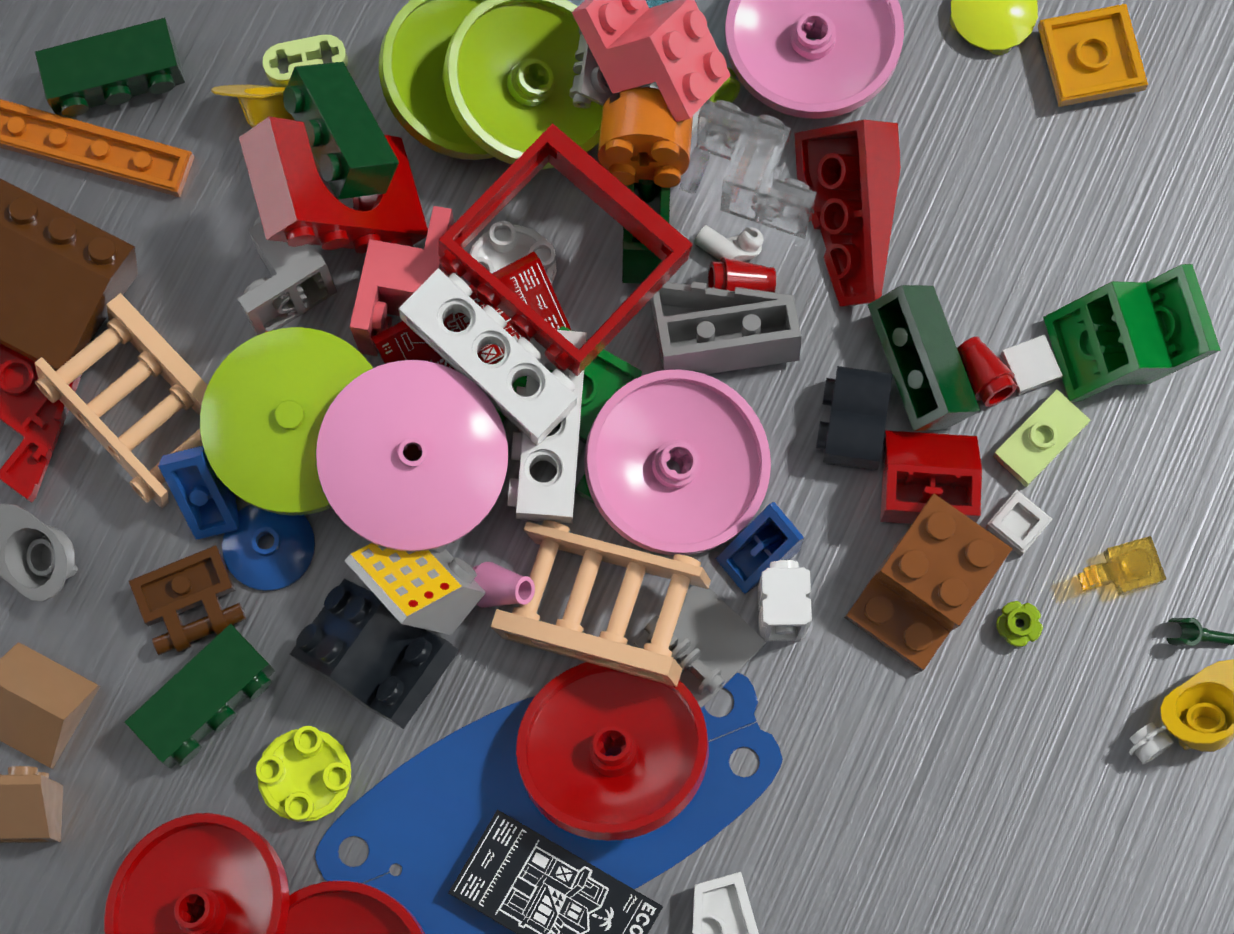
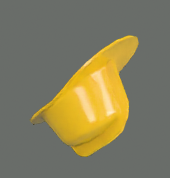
(257, 101)
(1202, 709)

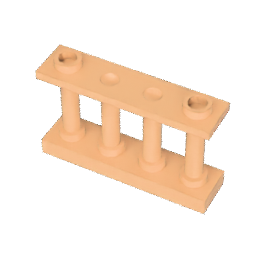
(155, 358)
(610, 647)

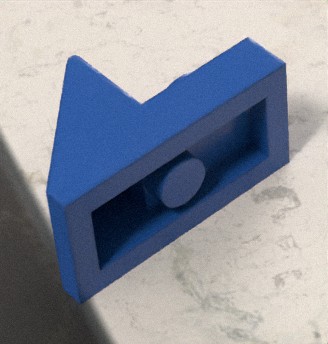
(199, 492)

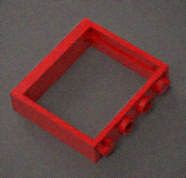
(607, 193)

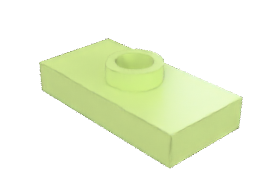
(1041, 438)

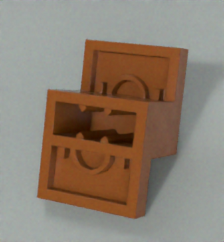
(928, 582)

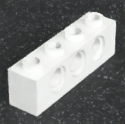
(446, 295)
(554, 498)

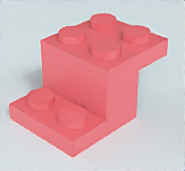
(655, 45)
(391, 276)

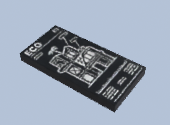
(545, 888)

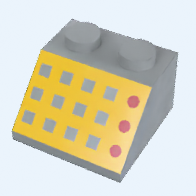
(419, 586)

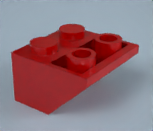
(927, 465)

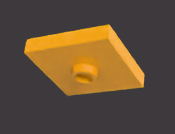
(1092, 55)

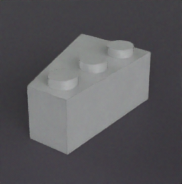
(724, 329)

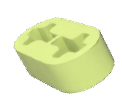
(300, 53)

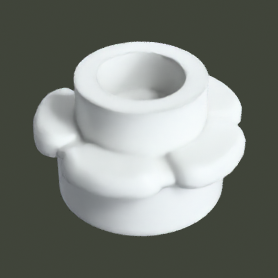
(1150, 742)

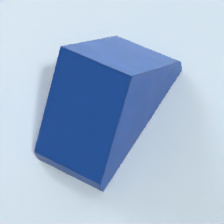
(764, 540)

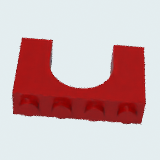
(303, 211)

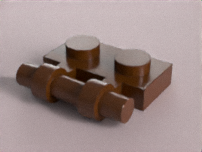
(181, 587)

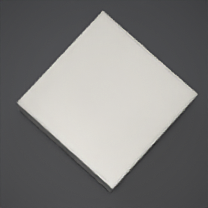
(1032, 364)
(1018, 523)

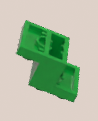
(1131, 333)

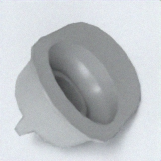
(33, 554)

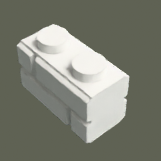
(784, 602)

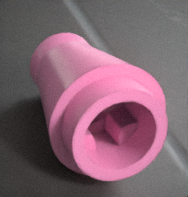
(502, 586)

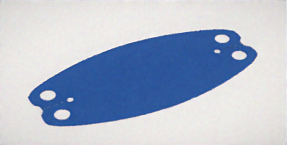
(445, 797)

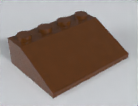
(55, 277)

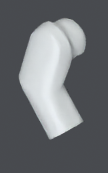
(739, 247)

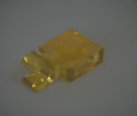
(1128, 566)

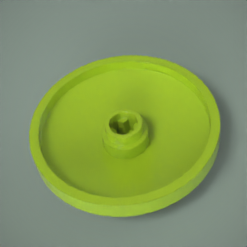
(414, 74)
(514, 75)
(267, 415)

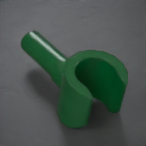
(1194, 633)

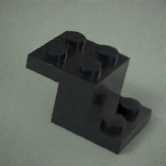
(373, 654)

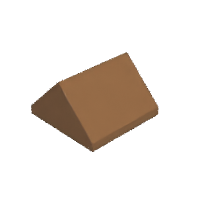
(40, 703)

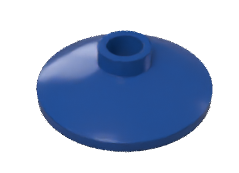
(272, 567)

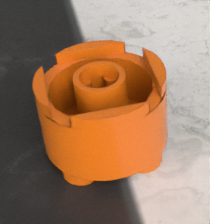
(644, 139)

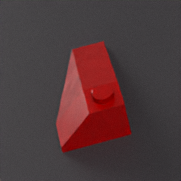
(856, 187)

